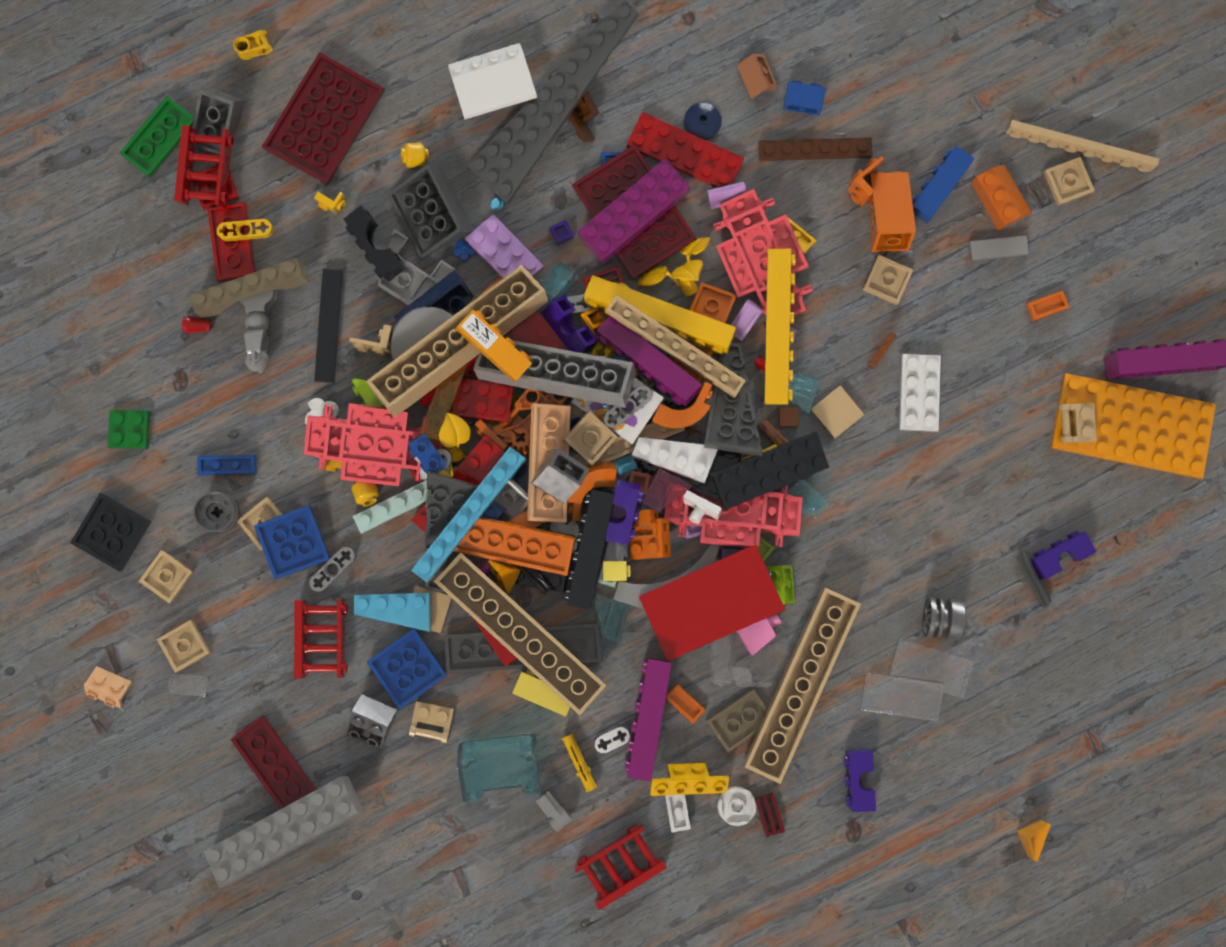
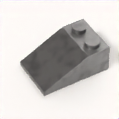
(213, 114)

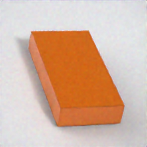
(1047, 305)
(685, 703)

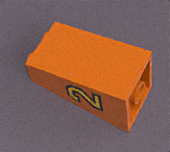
(891, 212)

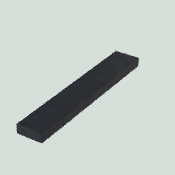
(328, 326)

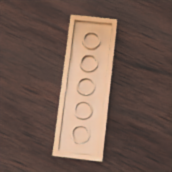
(547, 431)

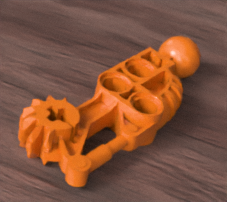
(523, 428)

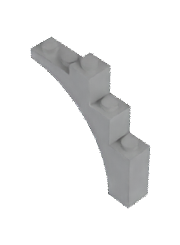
(630, 593)

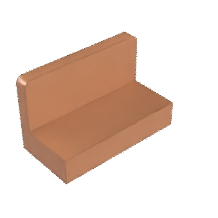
(757, 75)

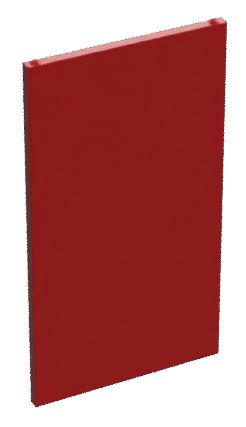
(712, 602)

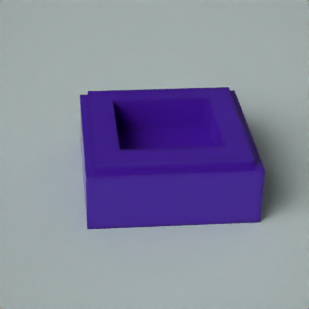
(561, 232)

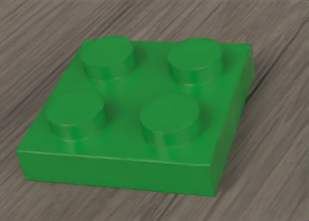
(128, 429)

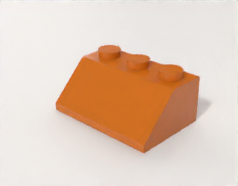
(1000, 197)

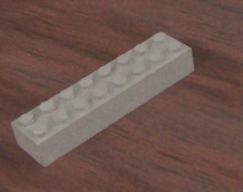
(567, 374)
(283, 831)

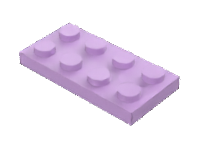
(502, 248)

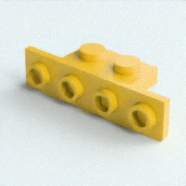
(688, 779)

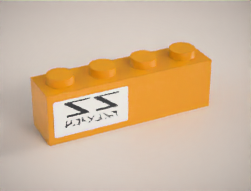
(494, 345)

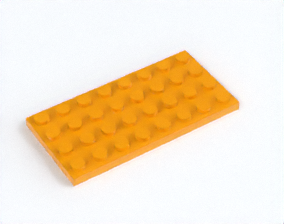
(1139, 426)

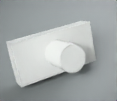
(701, 507)

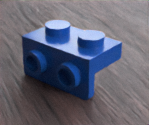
(427, 454)

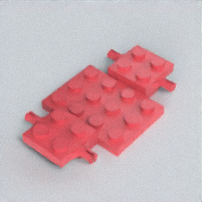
(747, 252)
(367, 443)
(743, 523)

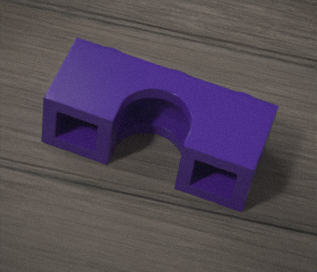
(558, 315)
(621, 529)
(1047, 561)
(857, 763)

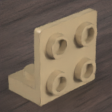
(381, 348)

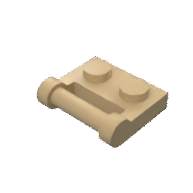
(1083, 423)
(432, 715)

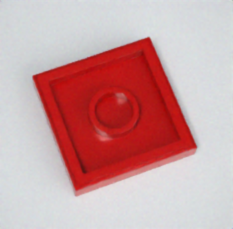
(210, 186)

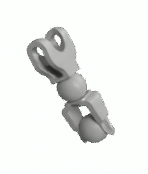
(257, 324)

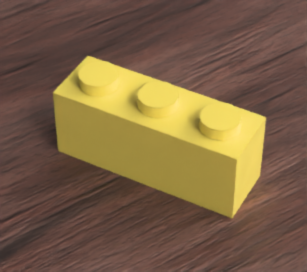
(536, 691)

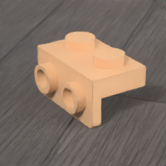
(107, 687)

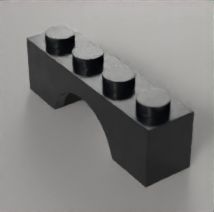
(363, 226)

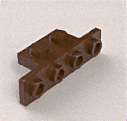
(581, 115)

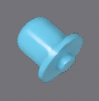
(497, 203)

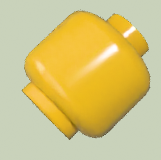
(414, 155)
(365, 493)

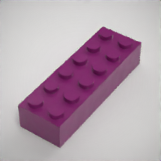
(634, 211)
(1166, 360)
(649, 719)

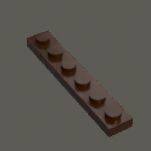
(815, 149)

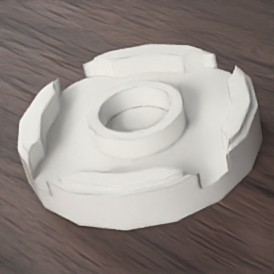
(736, 806)

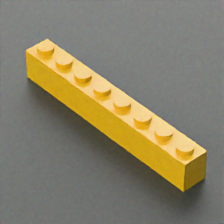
(682, 322)
(778, 327)

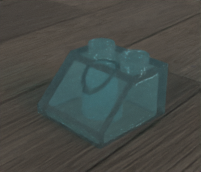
(558, 280)

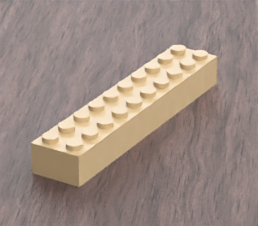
(447, 350)
(520, 633)
(801, 685)

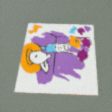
(633, 426)

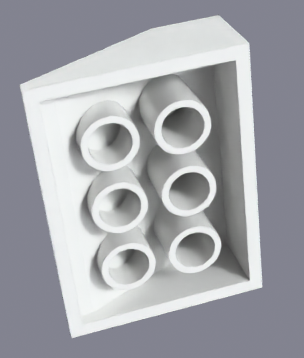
(492, 81)

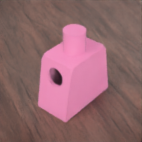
(759, 634)

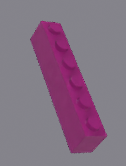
(649, 361)

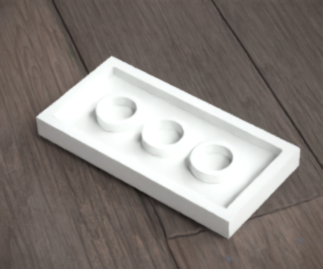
(919, 392)

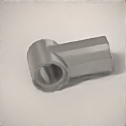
(557, 815)

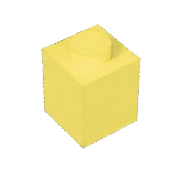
(615, 571)

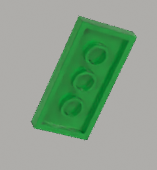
(157, 137)

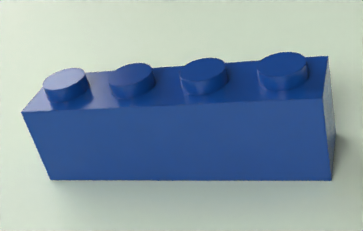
(941, 184)

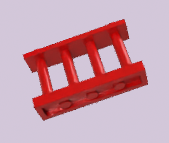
(188, 157)
(302, 648)
(621, 886)

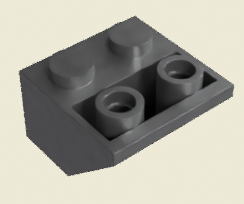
(559, 475)
(370, 721)

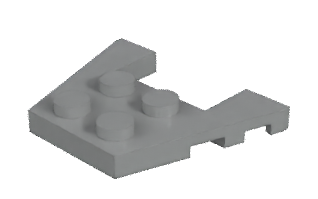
(412, 281)

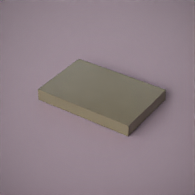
(738, 720)

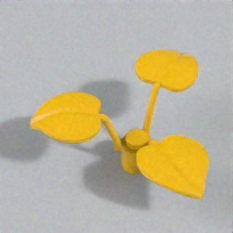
(686, 273)
(452, 434)

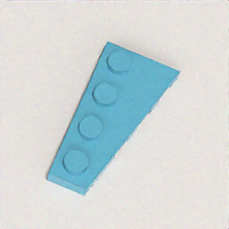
(402, 609)

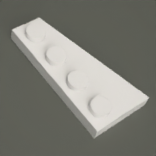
(679, 457)

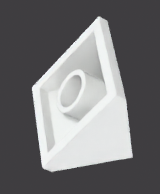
(513, 499)

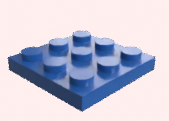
(292, 542)
(407, 668)

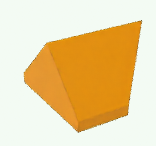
(594, 319)
(504, 574)
(1033, 838)

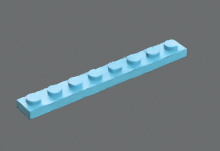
(468, 515)

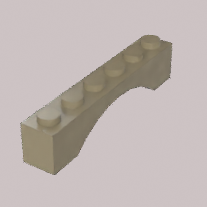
(218, 298)

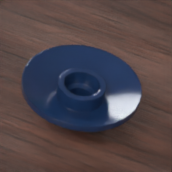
(702, 129)

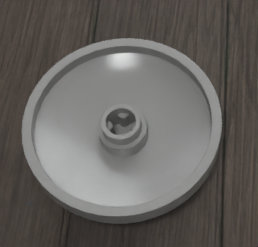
(414, 327)

